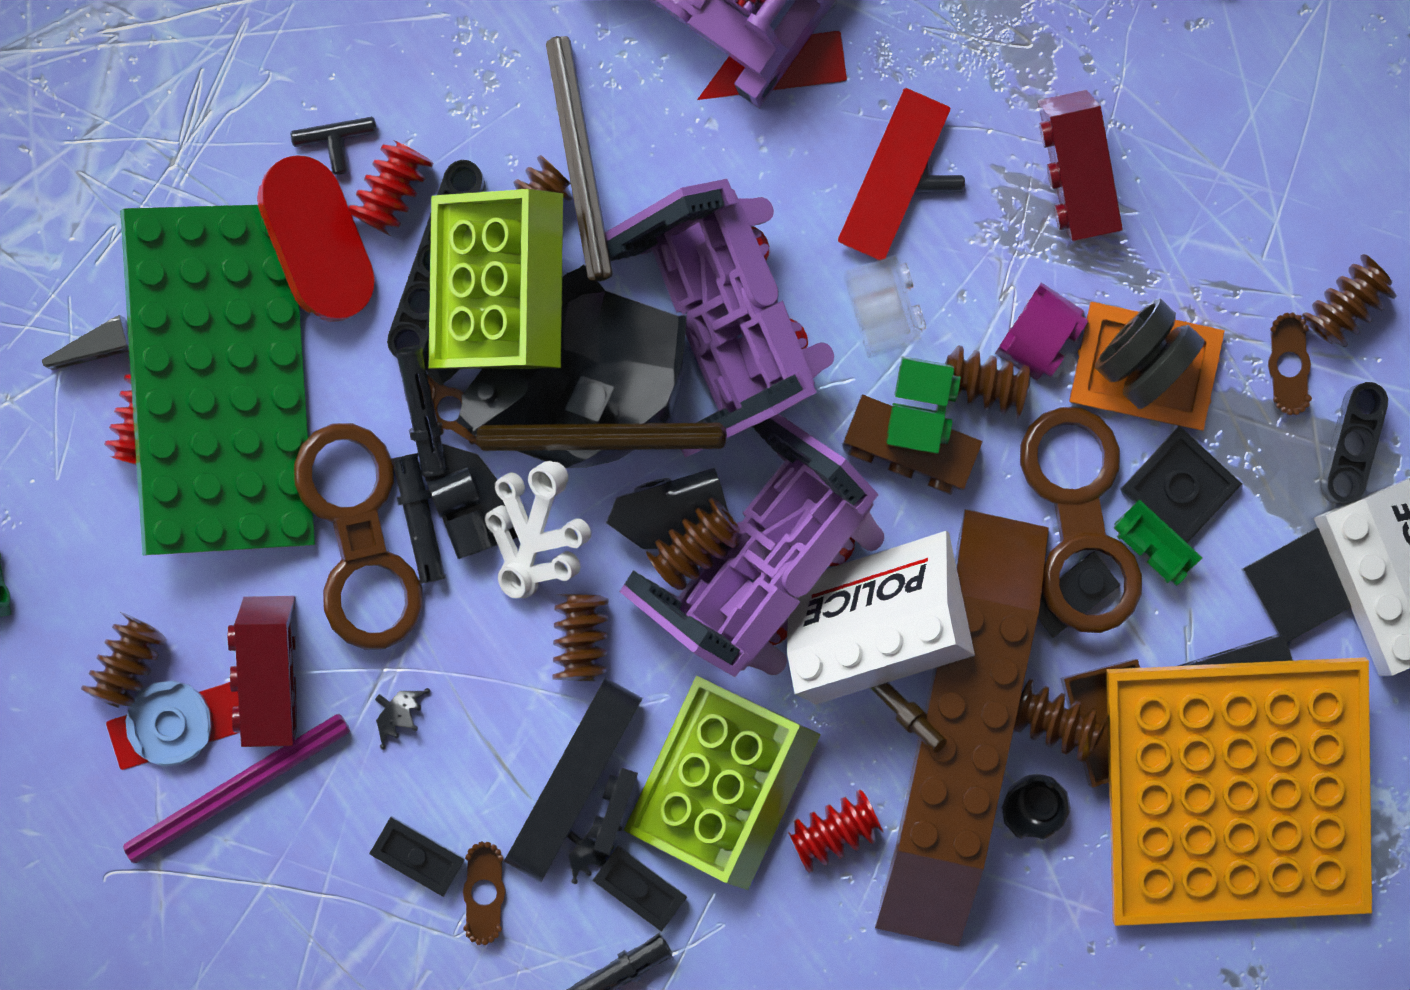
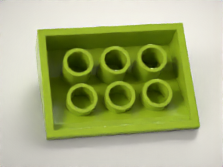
(496, 280)
(722, 783)

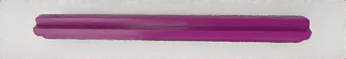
(236, 788)

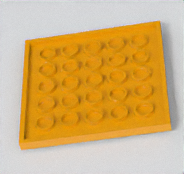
(1239, 791)

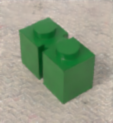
(918, 426)

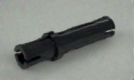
(425, 428)
(418, 518)
(628, 966)

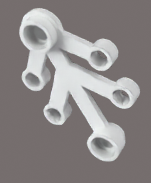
(518, 574)

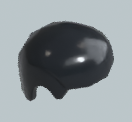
(1035, 807)

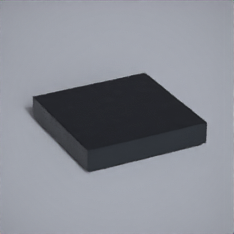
(1182, 484)
(1298, 585)

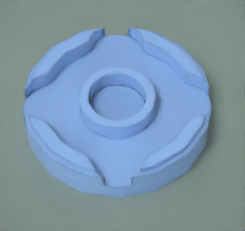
(169, 723)

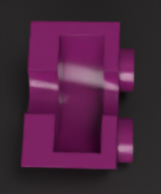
(1042, 332)

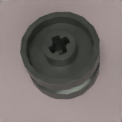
(1149, 353)

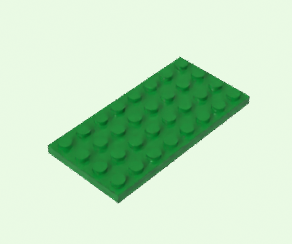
(213, 381)

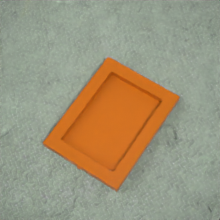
(1181, 404)

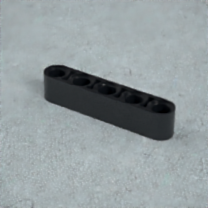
(419, 277)
(573, 779)

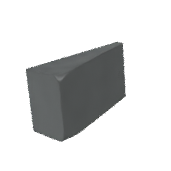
(101, 342)

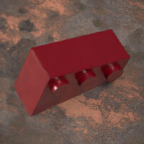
(1079, 165)
(264, 671)

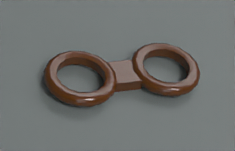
(1080, 519)
(358, 536)

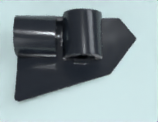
(464, 499)
(662, 506)

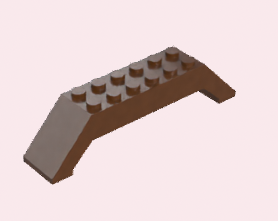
(975, 709)

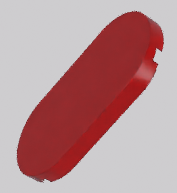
(315, 238)

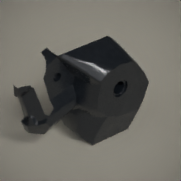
(615, 369)

